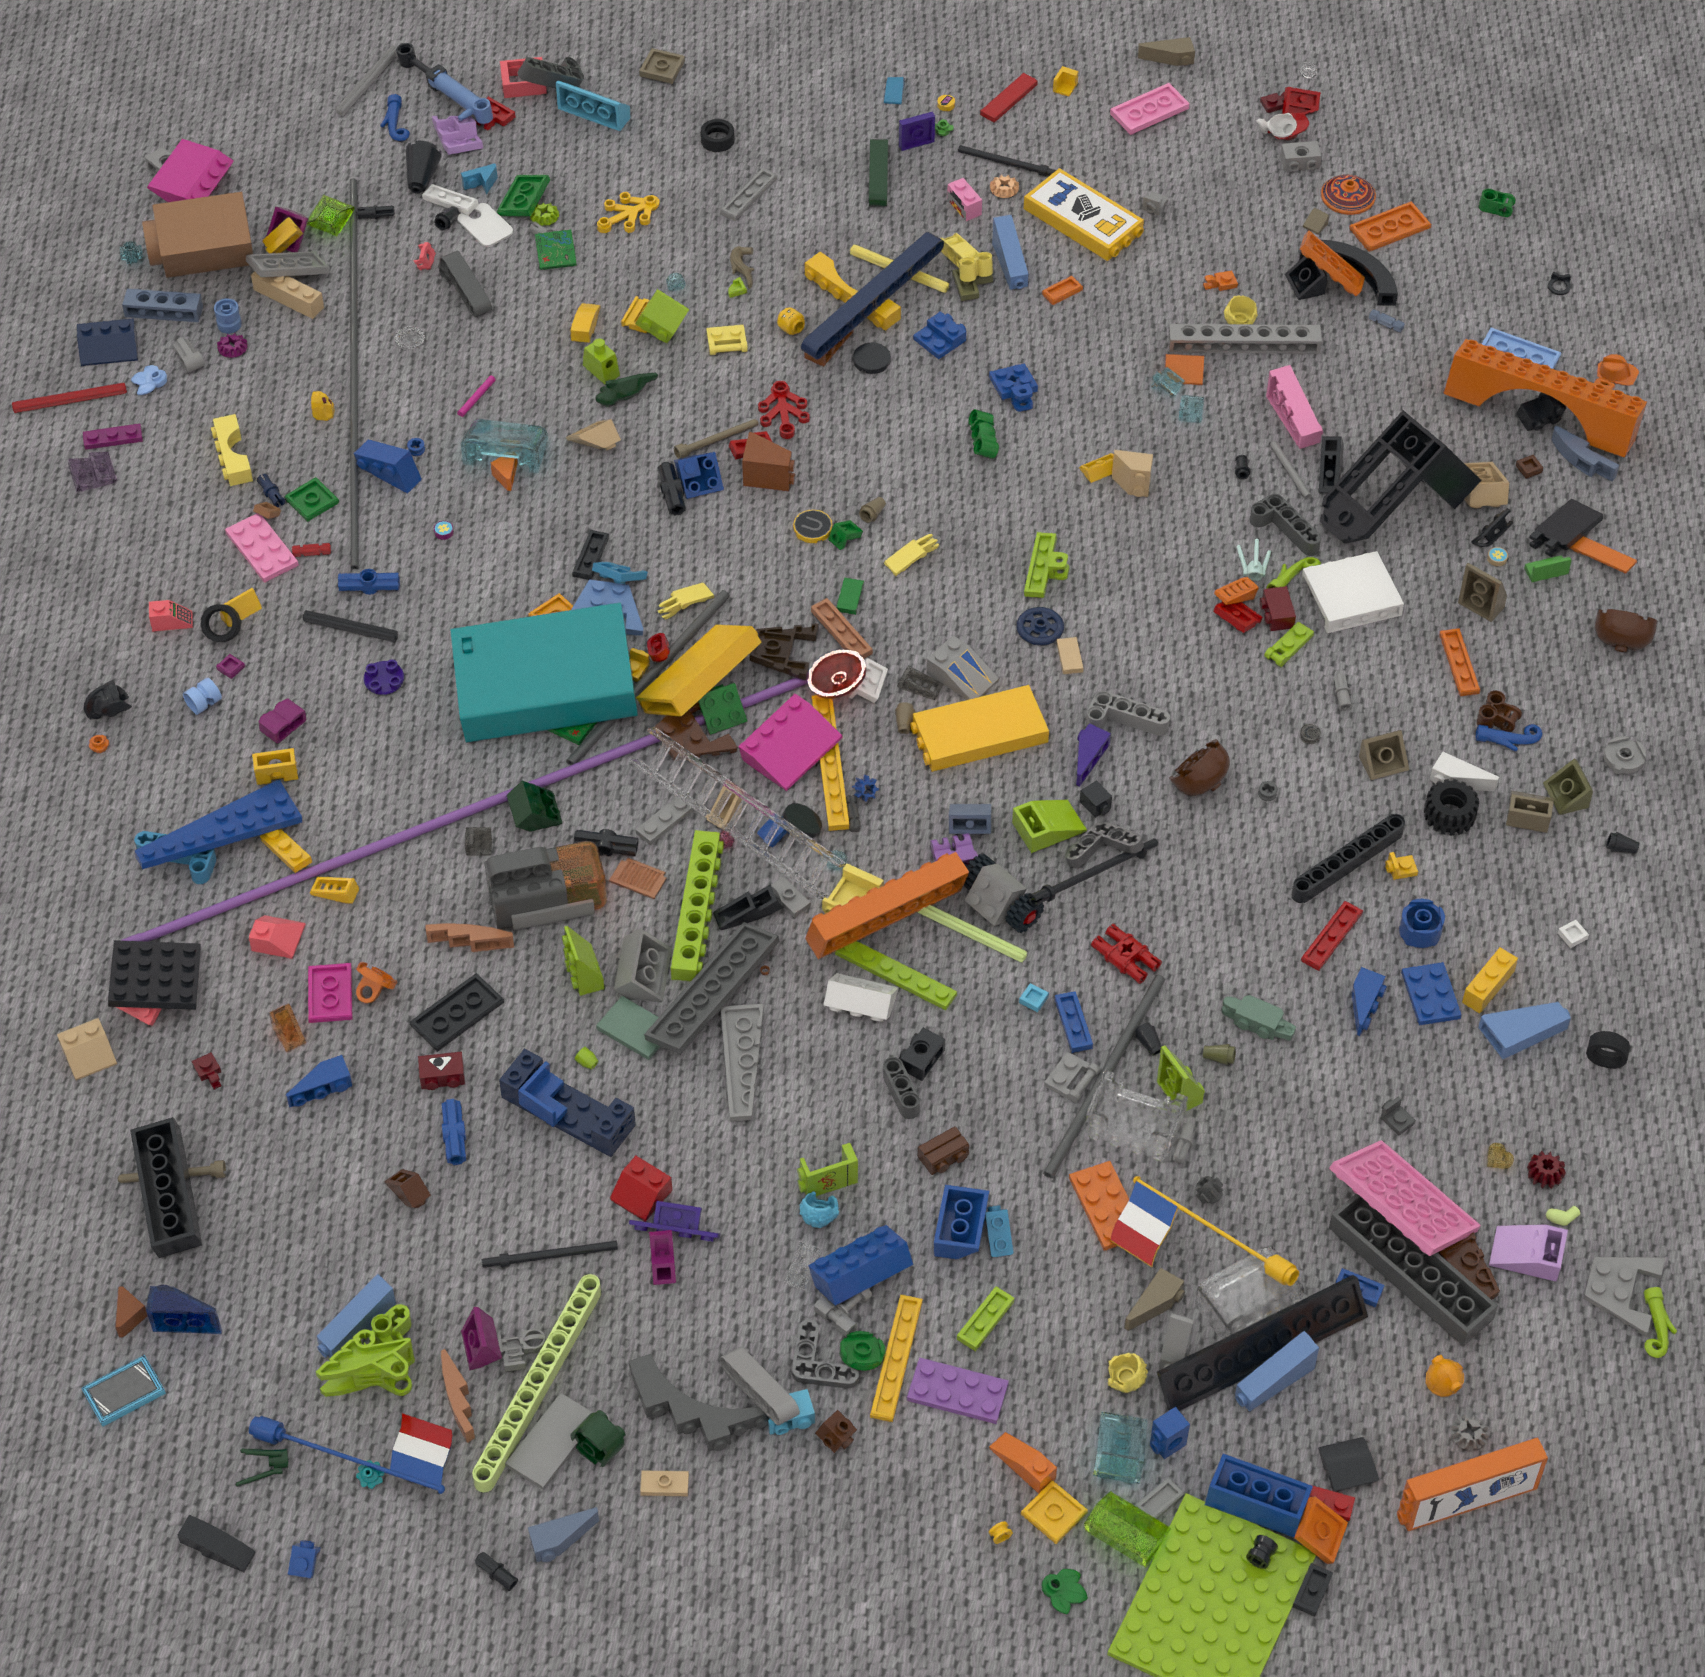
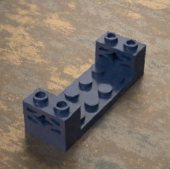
(585, 1117)

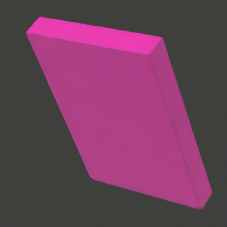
(330, 993)

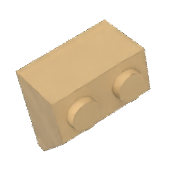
(1132, 472)
(86, 1049)

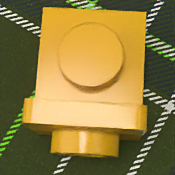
(639, 663)
(1401, 866)

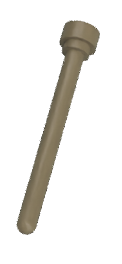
(683, 451)
(215, 1170)

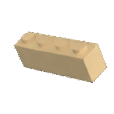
(290, 293)

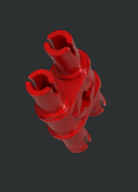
(1126, 953)

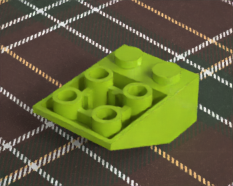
(1046, 823)
(581, 963)

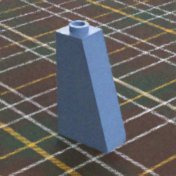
(1009, 252)
(1523, 1027)
(357, 1315)
(1278, 1372)

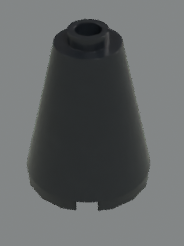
(421, 164)

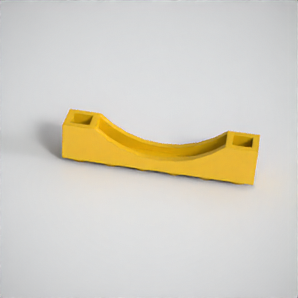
(823, 272)

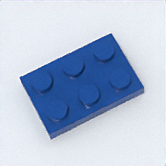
(1431, 993)

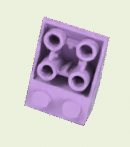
(1529, 1250)

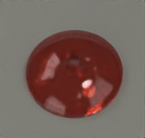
(837, 674)

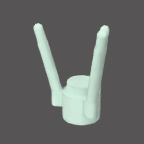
(1254, 569)

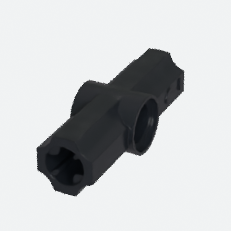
(671, 488)
(609, 842)

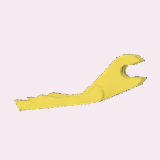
(910, 553)
(684, 597)

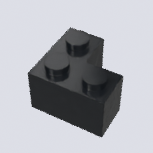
(1540, 411)

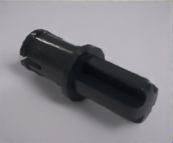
(375, 211)
(496, 1571)

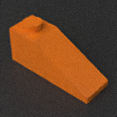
(1025, 1461)

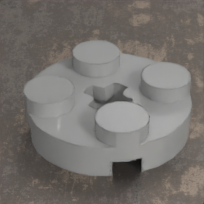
(1621, 764)

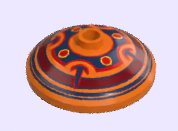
(1348, 194)

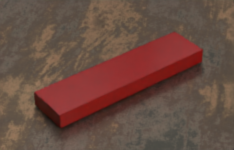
(1008, 97)
(1331, 935)

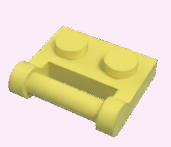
(726, 339)

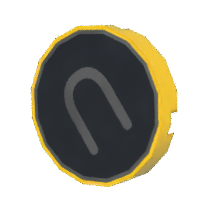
(812, 526)

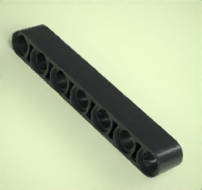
(1348, 858)

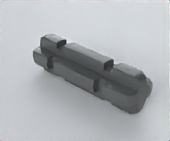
(853, 813)

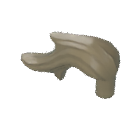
(738, 265)

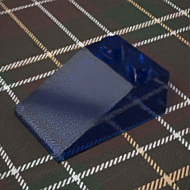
(179, 1312)

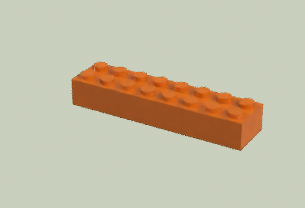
(886, 904)

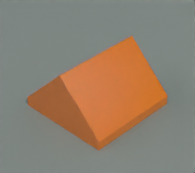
(1187, 367)

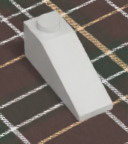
(1453, 768)

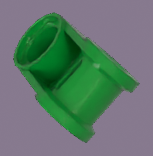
(1495, 202)

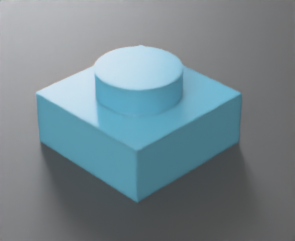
(1033, 997)

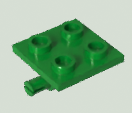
(722, 708)

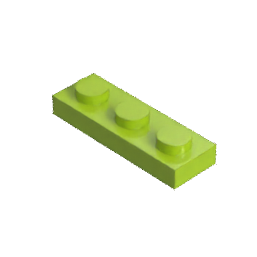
(985, 1318)

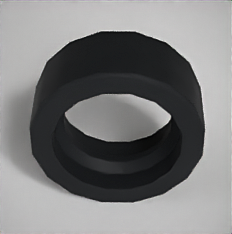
(721, 144)
(236, 623)
(1612, 1041)

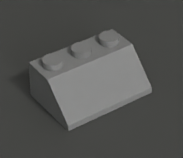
(643, 967)

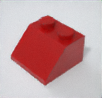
(641, 1188)

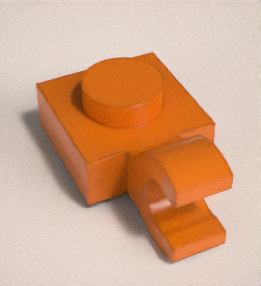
(1222, 280)

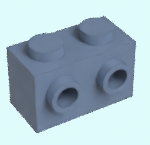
(970, 818)

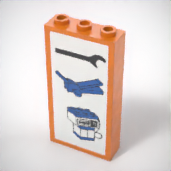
(1472, 1484)

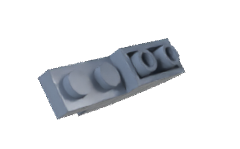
(1577, 453)

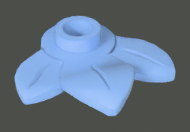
(149, 379)

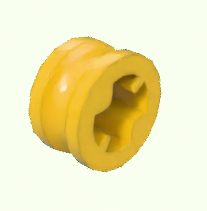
(1000, 1532)

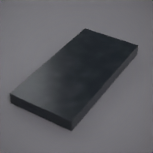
(456, 1012)

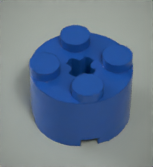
(1421, 923)

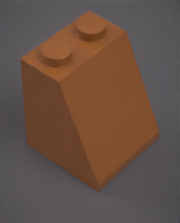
(767, 464)

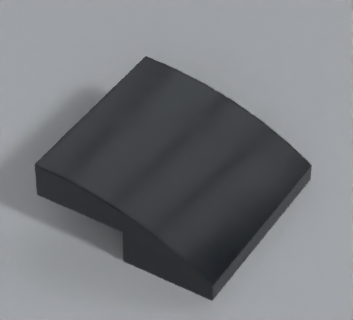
(1348, 1464)

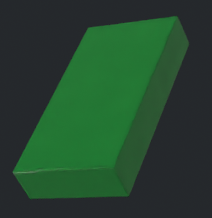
(850, 595)

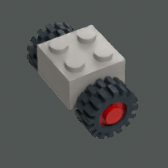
(999, 895)

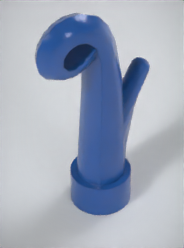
(394, 104)
(1507, 739)

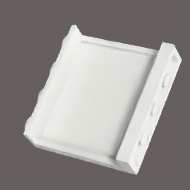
(1353, 591)

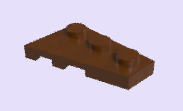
(1469, 1261)

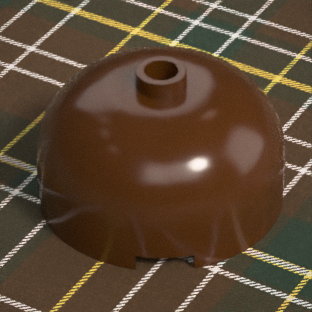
(1624, 629)
(1202, 770)

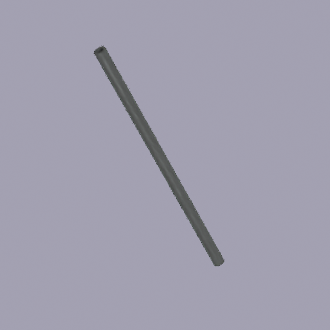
(1110, 1065)

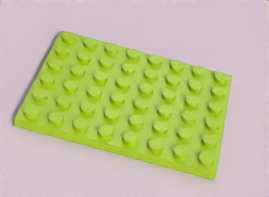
(1205, 1603)

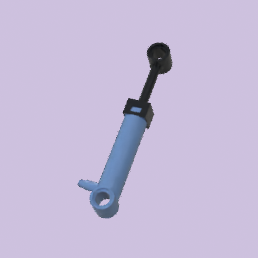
(439, 80)

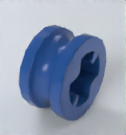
(416, 442)

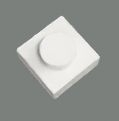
(1573, 933)

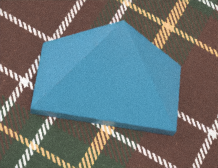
(894, 90)

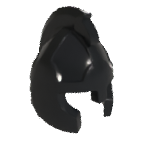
(106, 701)

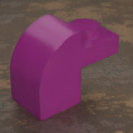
(662, 1257)

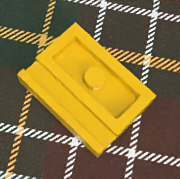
(633, 314)

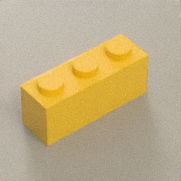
(1490, 980)

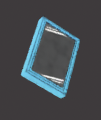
(123, 1390)

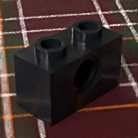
(924, 1042)

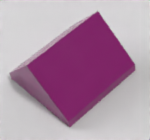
(480, 1339)

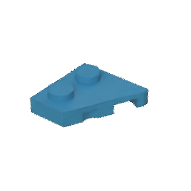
(618, 572)

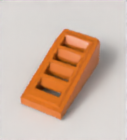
(1239, 591)

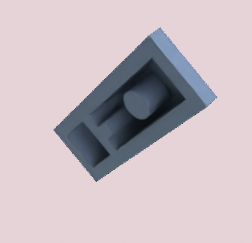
(557, 1535)

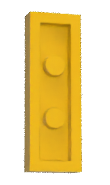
(286, 849)

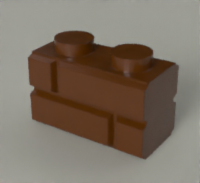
(943, 1151)

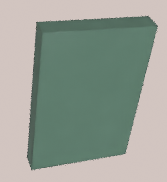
(627, 1025)

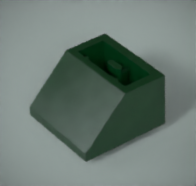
(533, 807)

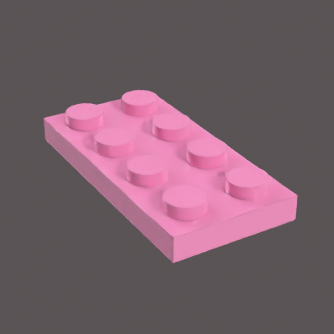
(1149, 108)
(261, 547)

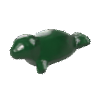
(623, 388)

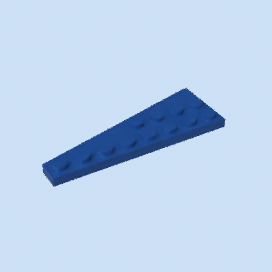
(247, 817)

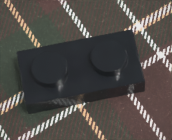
(1312, 1589)

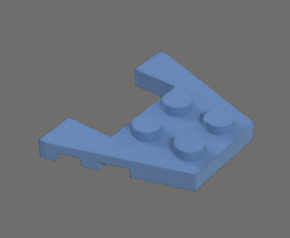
(604, 593)

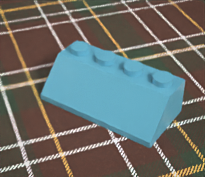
(592, 106)

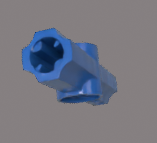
(368, 581)
(453, 1132)

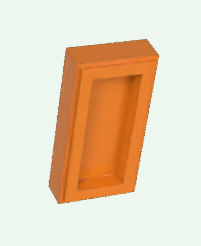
(1062, 290)

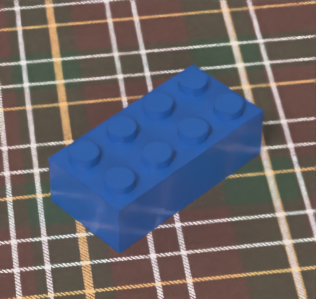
(860, 1264)

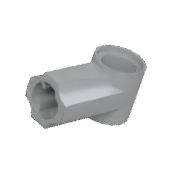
(189, 357)

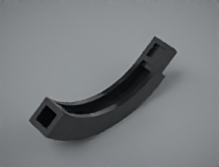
(1371, 268)

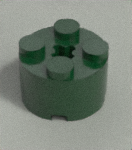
(598, 1438)

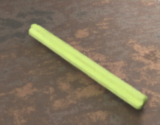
(974, 933)

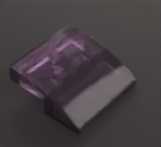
(92, 471)

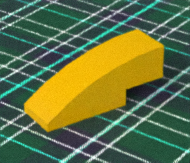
(584, 322)

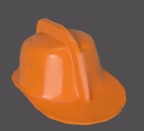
(1617, 370)

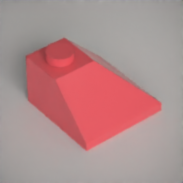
(276, 936)

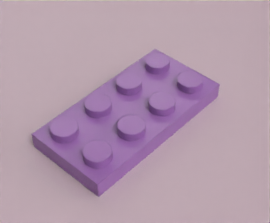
(957, 1390)

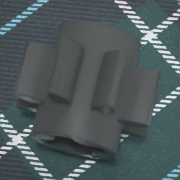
(1209, 1189)

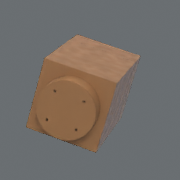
(199, 235)

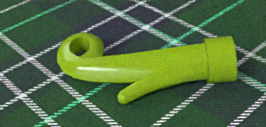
(1287, 575)
(1654, 1299)

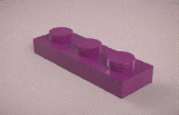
(112, 436)

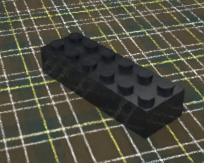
(166, 1187)

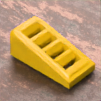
(346, 895)

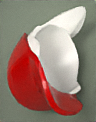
(1284, 126)

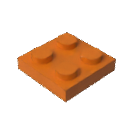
(1321, 1530)

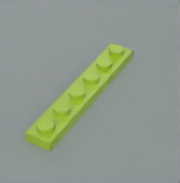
(898, 974)

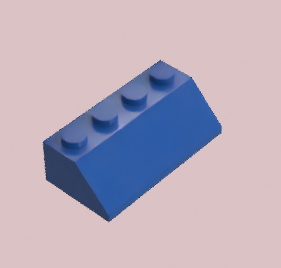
(1258, 1495)

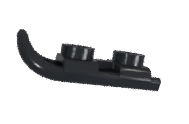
(1489, 530)

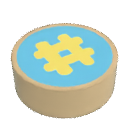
(1497, 556)

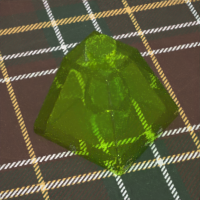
(330, 215)

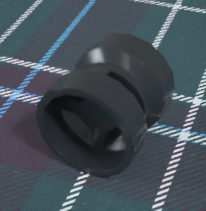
(1262, 1551)

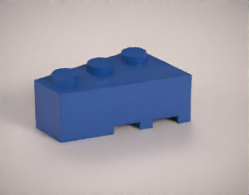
(389, 464)

